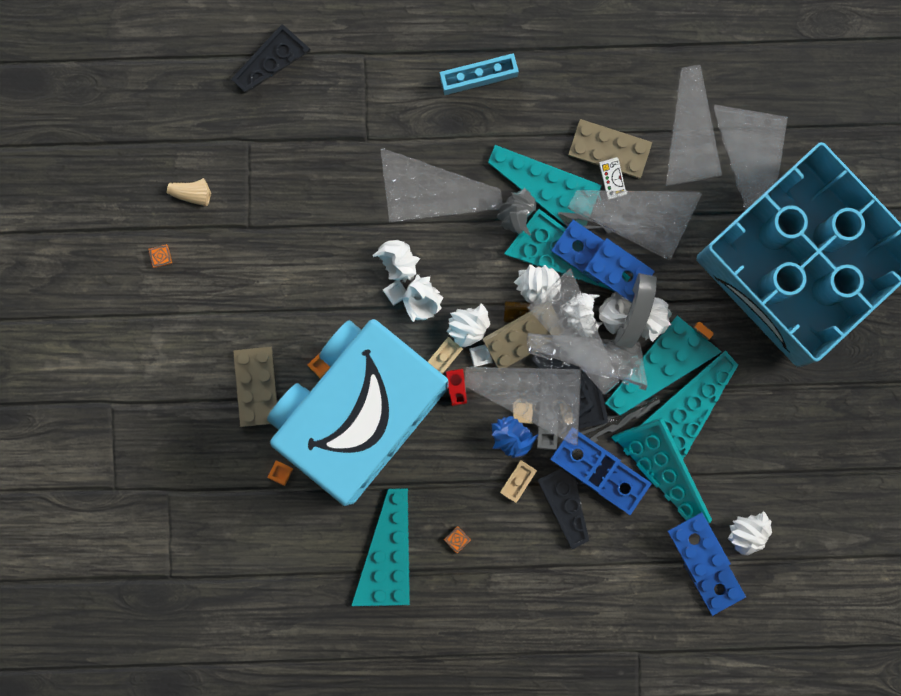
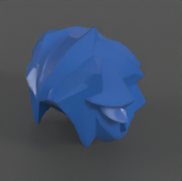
(512, 437)

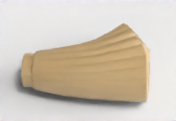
(194, 192)

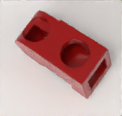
(456, 386)

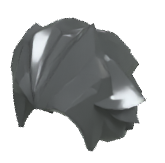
(516, 210)

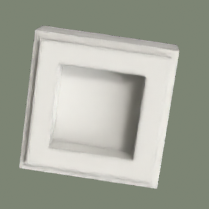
(395, 292)
(480, 355)

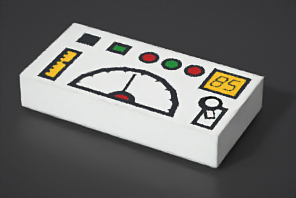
(612, 175)

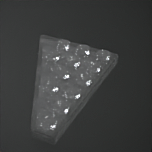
(754, 148)
(425, 191)
(645, 217)
(538, 395)

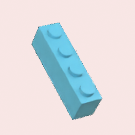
(479, 74)

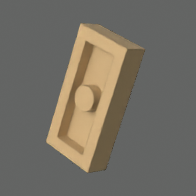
(445, 355)
(518, 481)

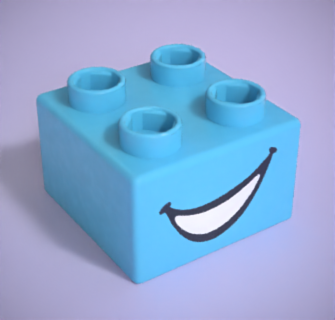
(809, 257)
(357, 410)

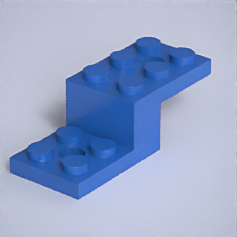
(600, 259)
(602, 473)
(706, 563)

